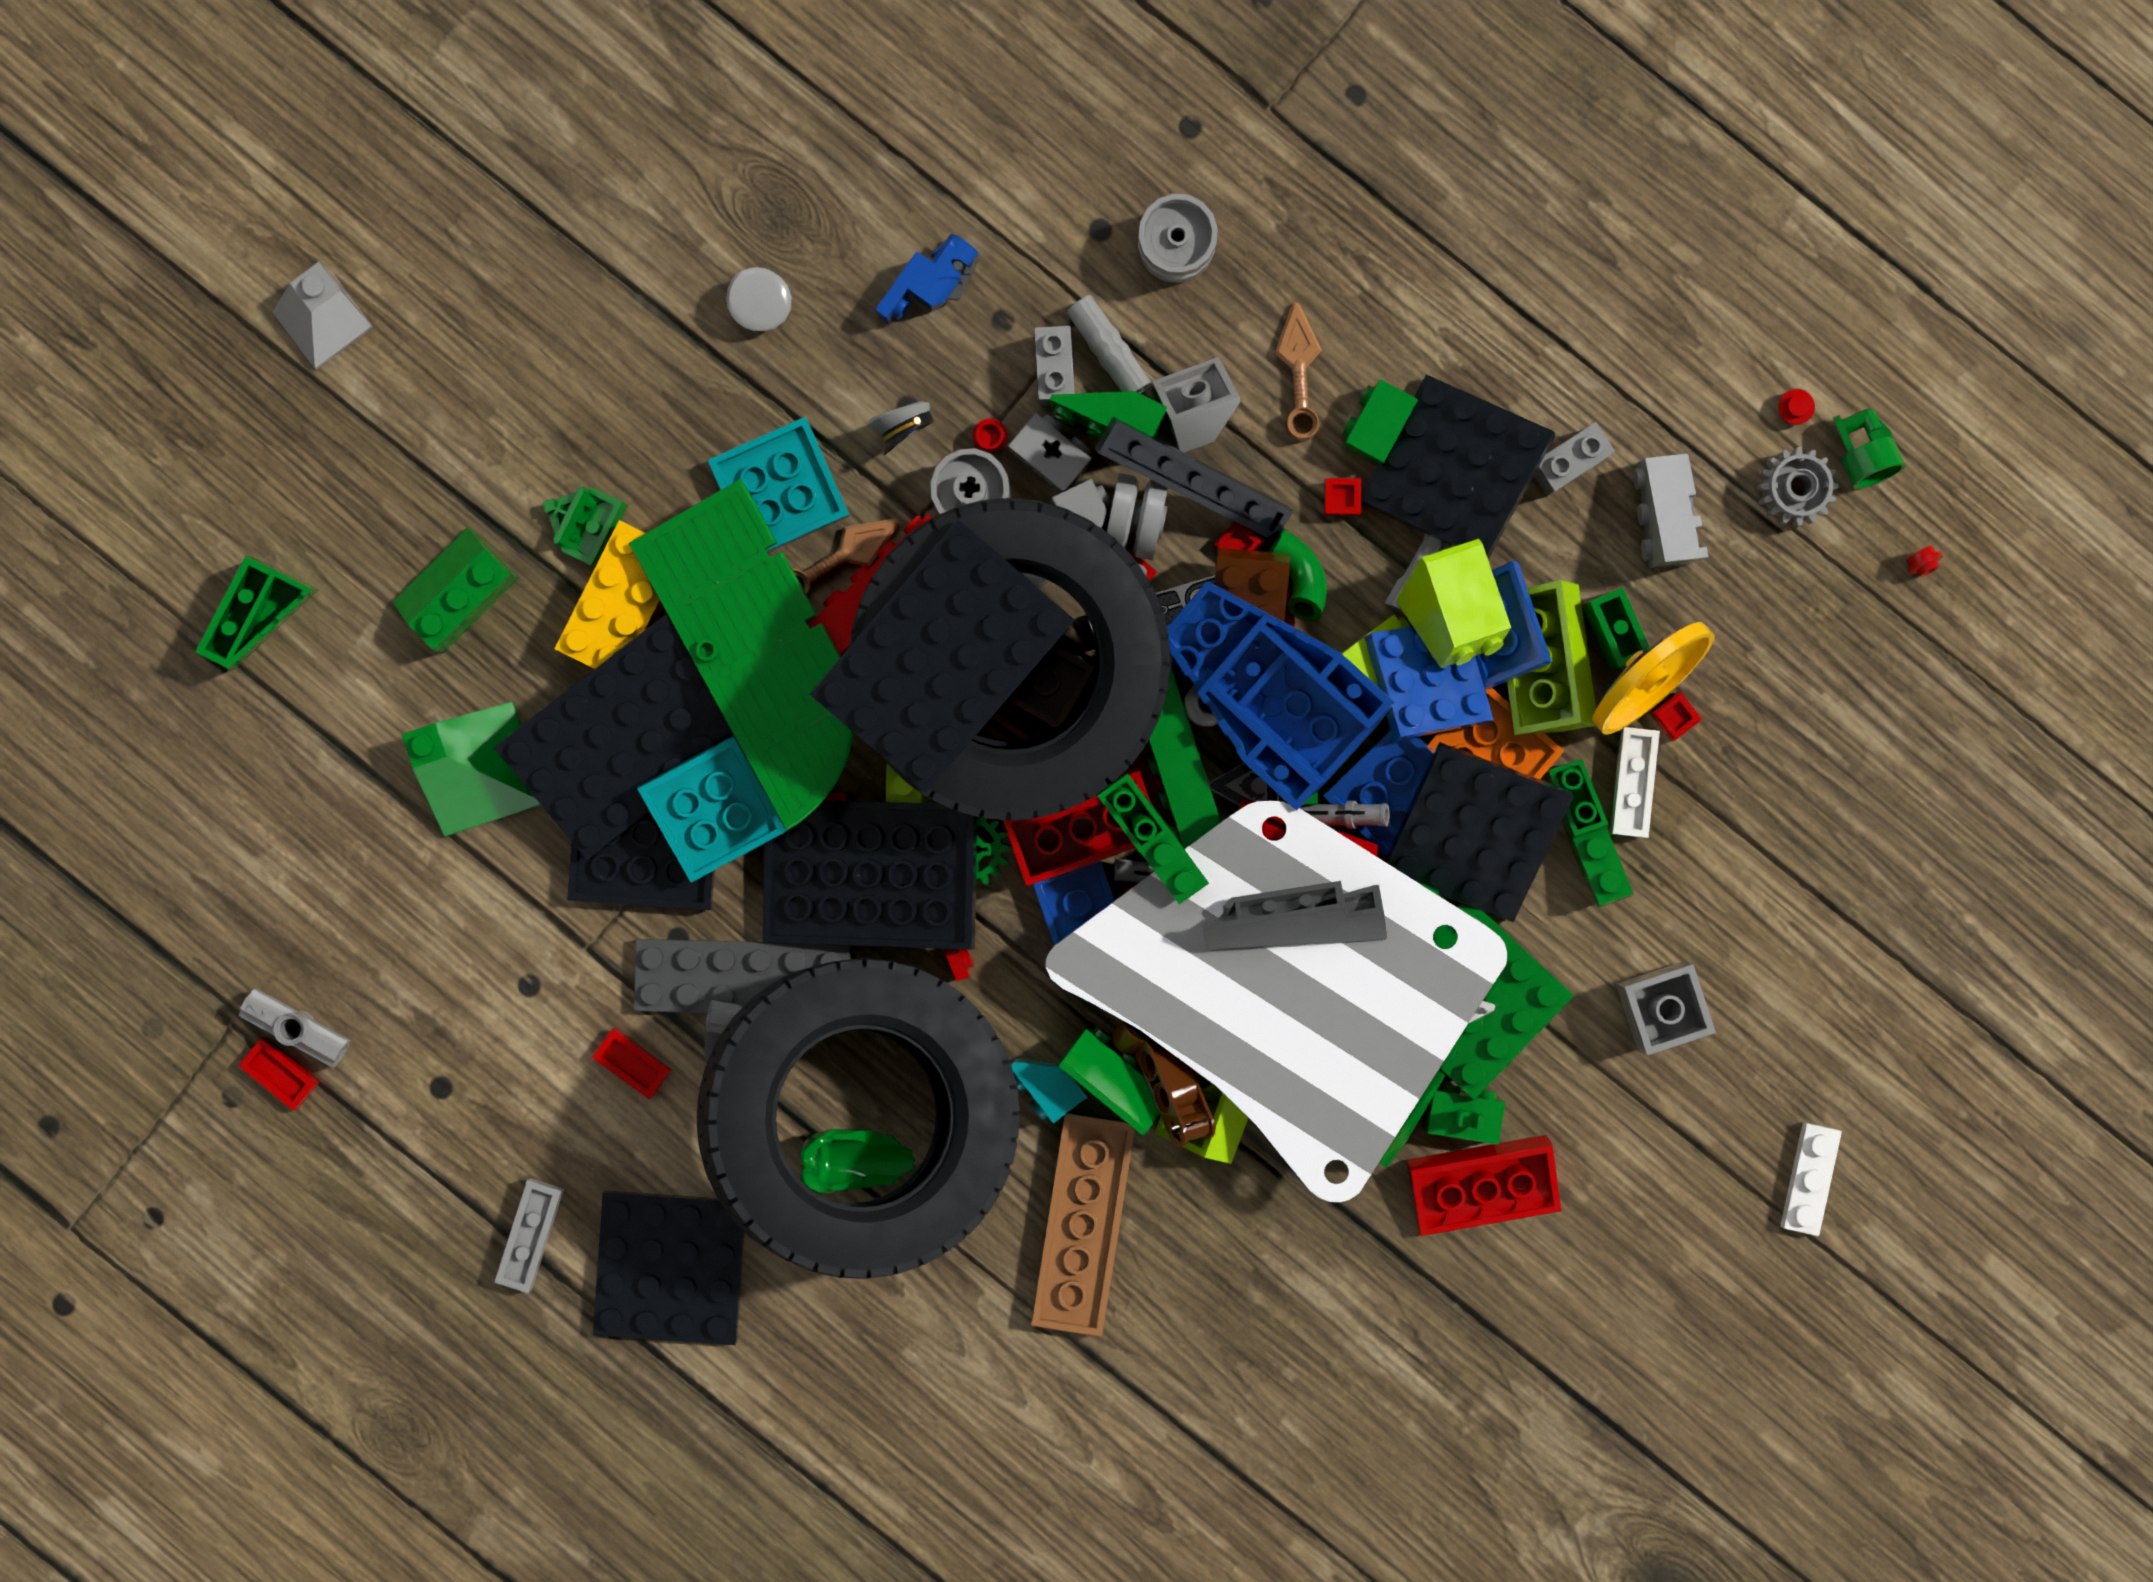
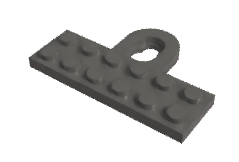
(693, 972)

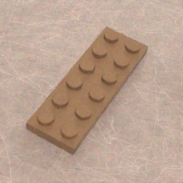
(1083, 1224)

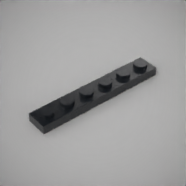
(1193, 479)

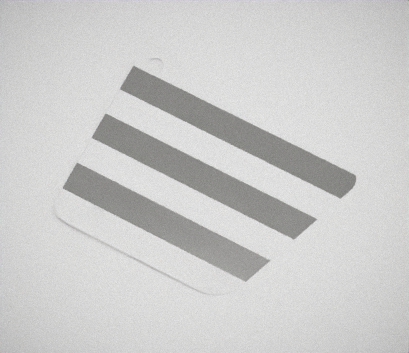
(1302, 1037)

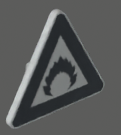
(1243, 783)

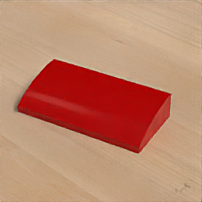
(1484, 1185)

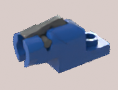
(932, 280)

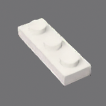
(1634, 782)
(1810, 1178)

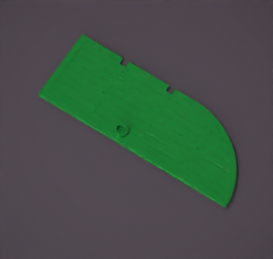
(751, 643)

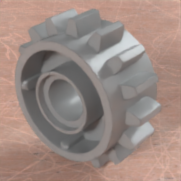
(1816, 481)

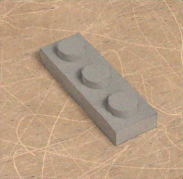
(529, 1235)

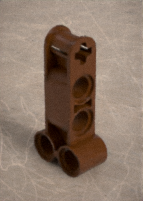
(1171, 1085)

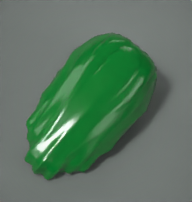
(852, 1160)

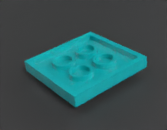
(785, 480)
(712, 808)

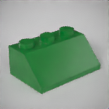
(454, 591)
(1111, 1077)

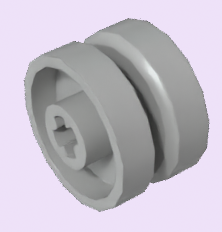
(1196, 229)
(968, 469)
(1136, 516)

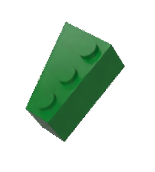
(252, 611)

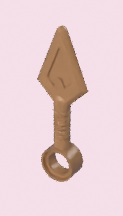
(1298, 349)
(857, 546)

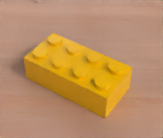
(613, 605)

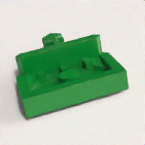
(584, 522)

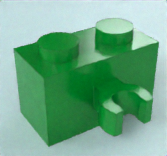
(1459, 1116)

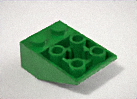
(1097, 410)

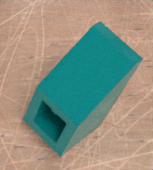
(1050, 1087)

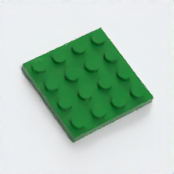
(1525, 1004)

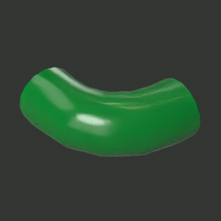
(1305, 576)

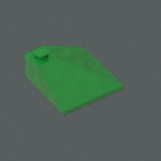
(463, 771)

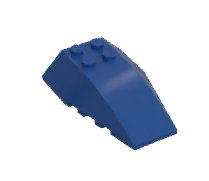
(1275, 691)

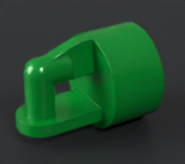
(1873, 460)

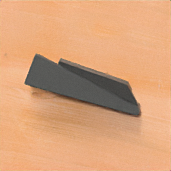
(1299, 917)

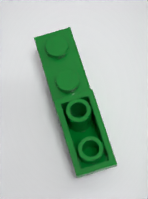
(1589, 835)
(1153, 838)

